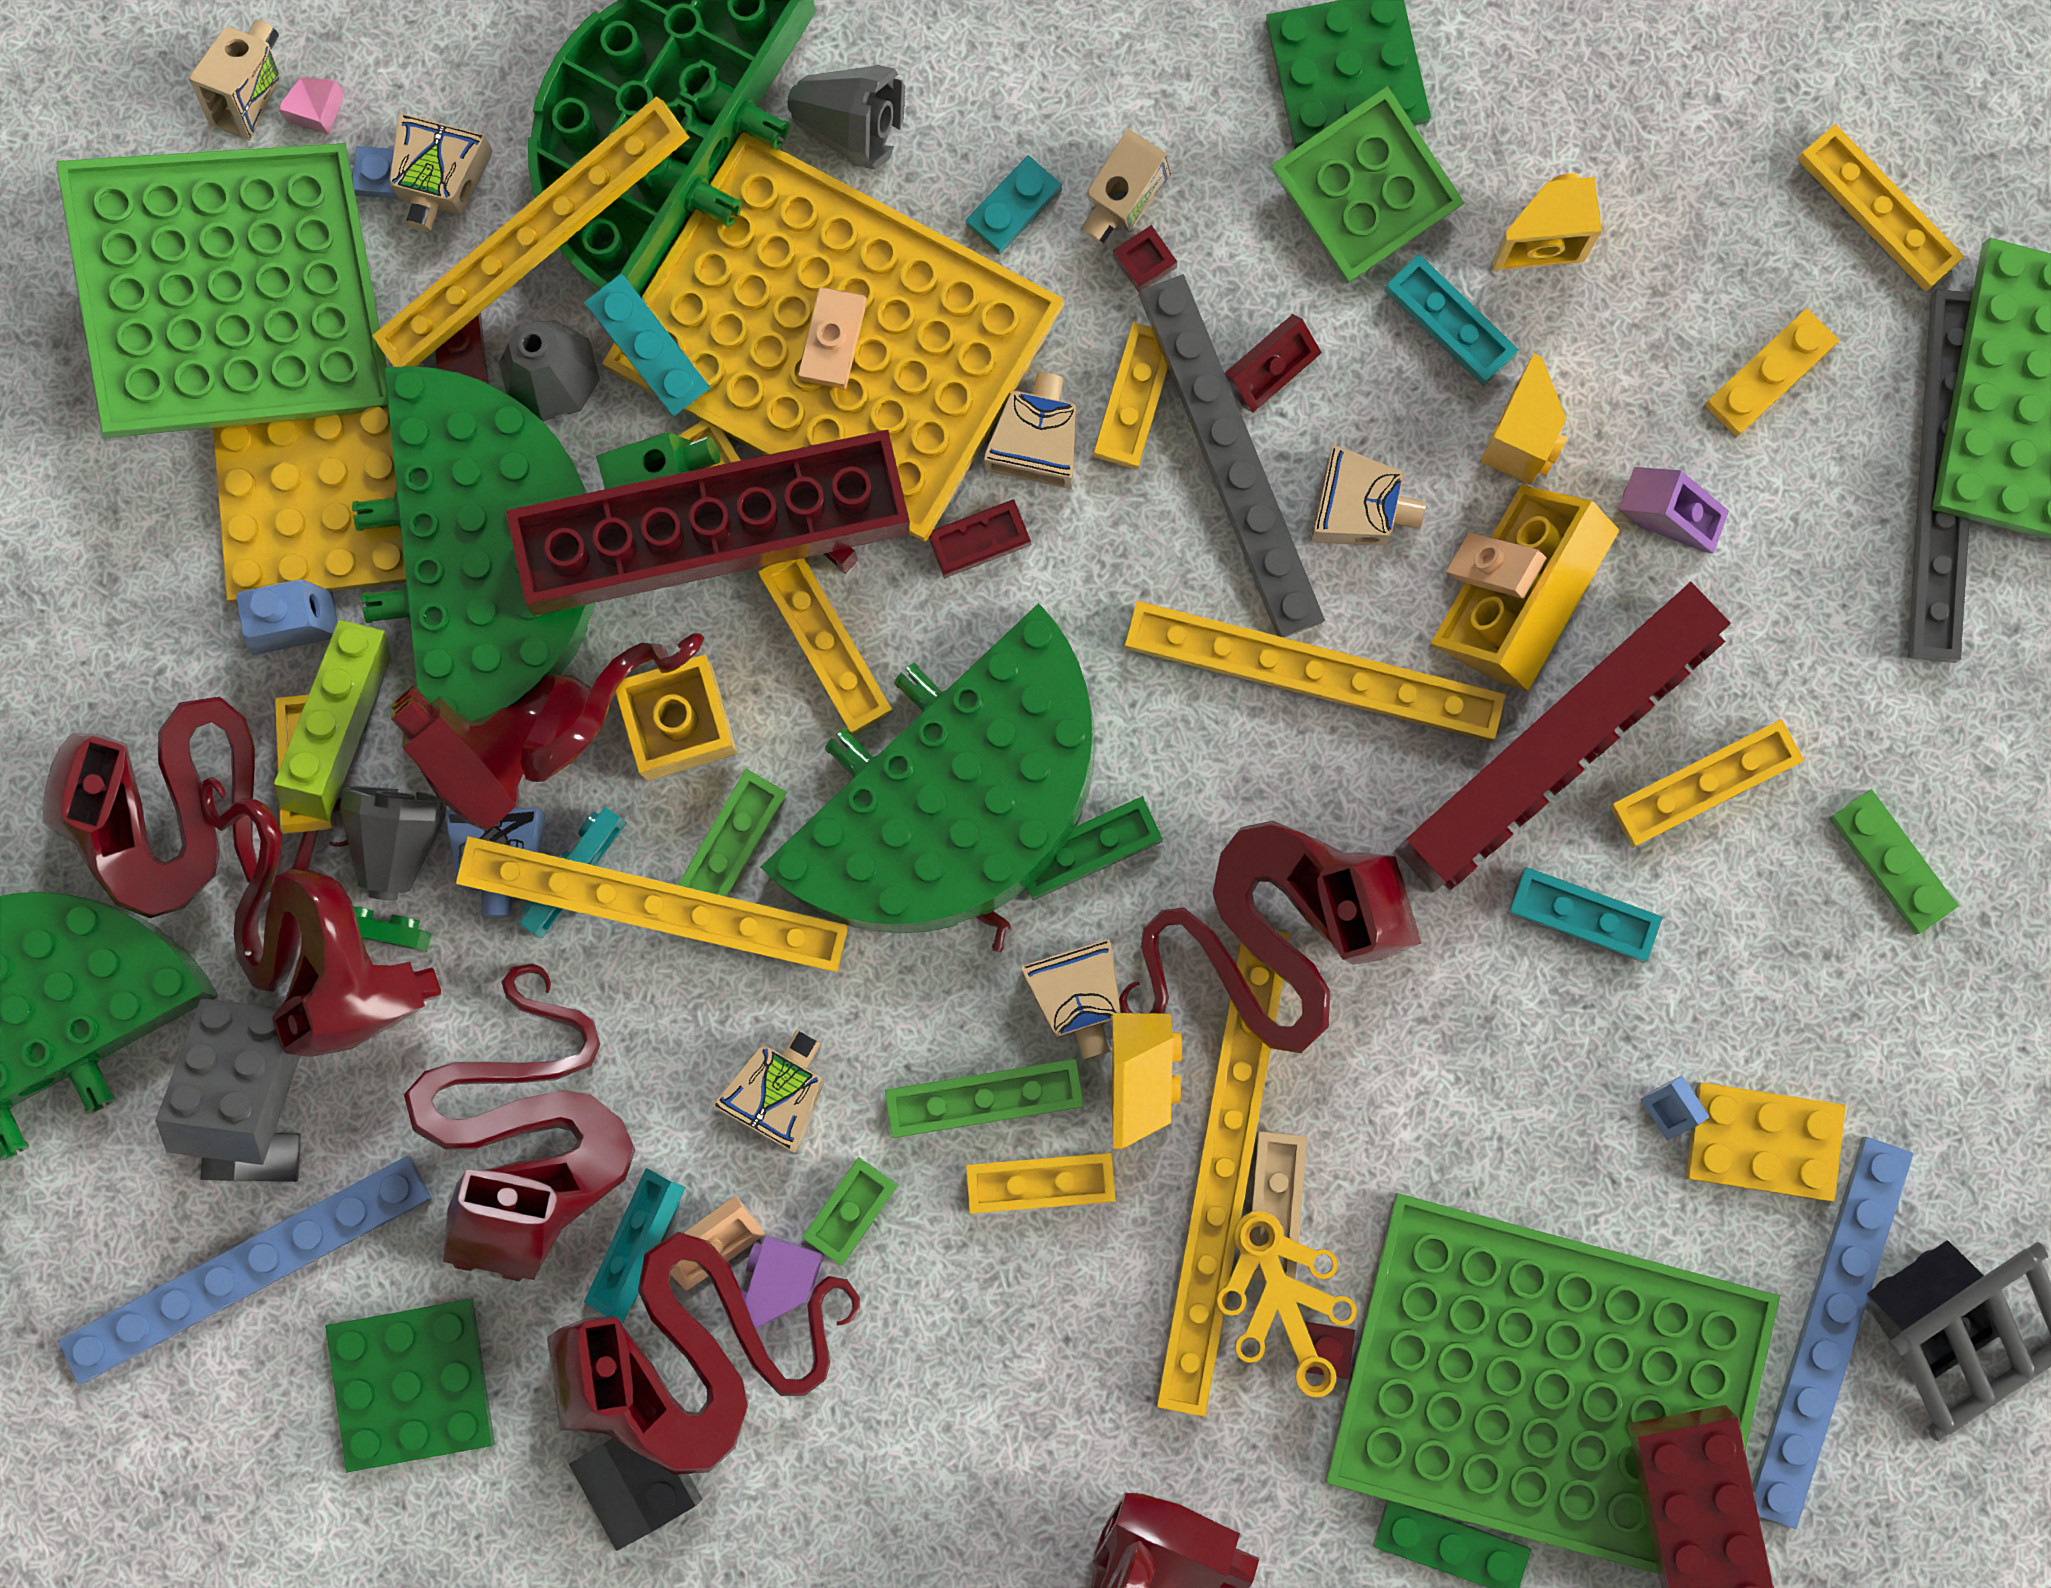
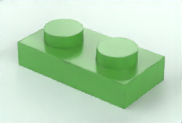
(850, 1211)

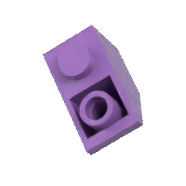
(781, 1278)

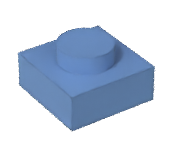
(373, 172)
(1674, 1107)

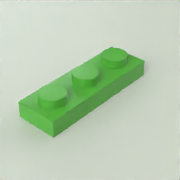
(733, 835)
(1893, 862)

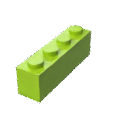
(332, 720)

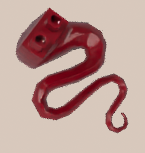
(482, 761)
(98, 808)
(1347, 897)
(335, 989)
(514, 1212)
(614, 1390)
(1168, 1546)

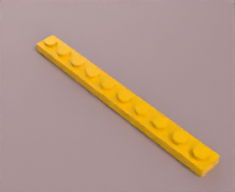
(1218, 1198)

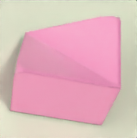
(313, 103)

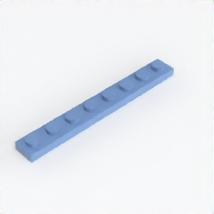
(244, 1269)
(1829, 1331)

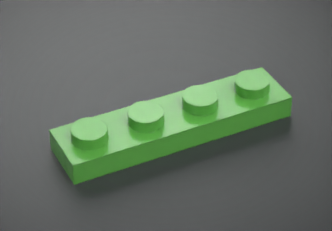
(984, 1098)

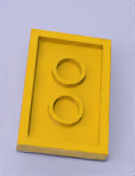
(1767, 1142)

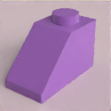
(1673, 507)

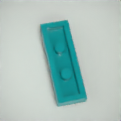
(1451, 319)
(647, 344)
(597, 836)
(1585, 915)
(638, 1232)

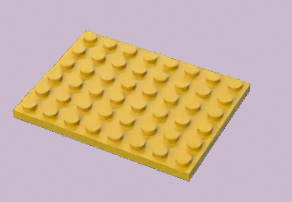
(934, 347)

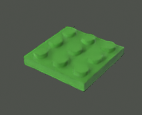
(1367, 185)

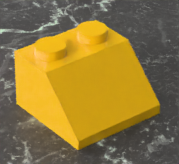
(1554, 227)
(1529, 428)
(1143, 1075)

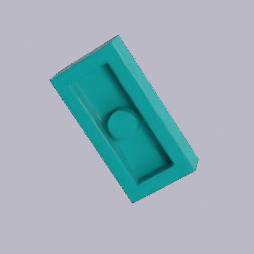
(1013, 204)

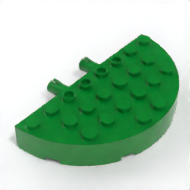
(709, 69)
(458, 467)
(958, 801)
(77, 989)

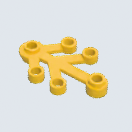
(1281, 1295)

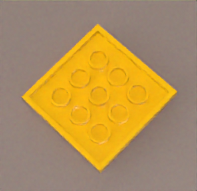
(291, 498)

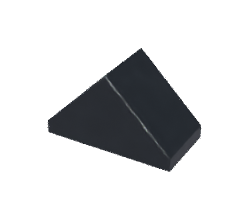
(279, 1166)

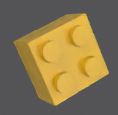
(675, 719)

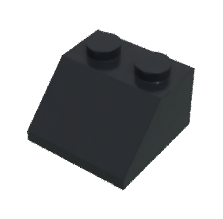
(1923, 1287)
(631, 1492)

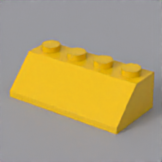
(1514, 635)

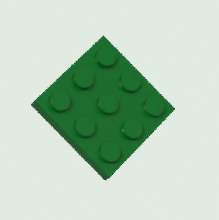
(1339, 57)
(410, 1385)

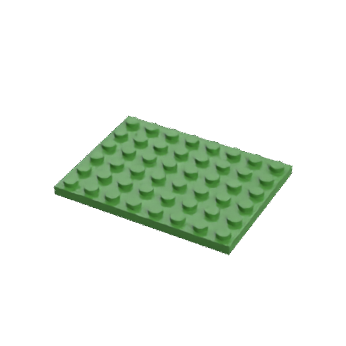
(1515, 1360)

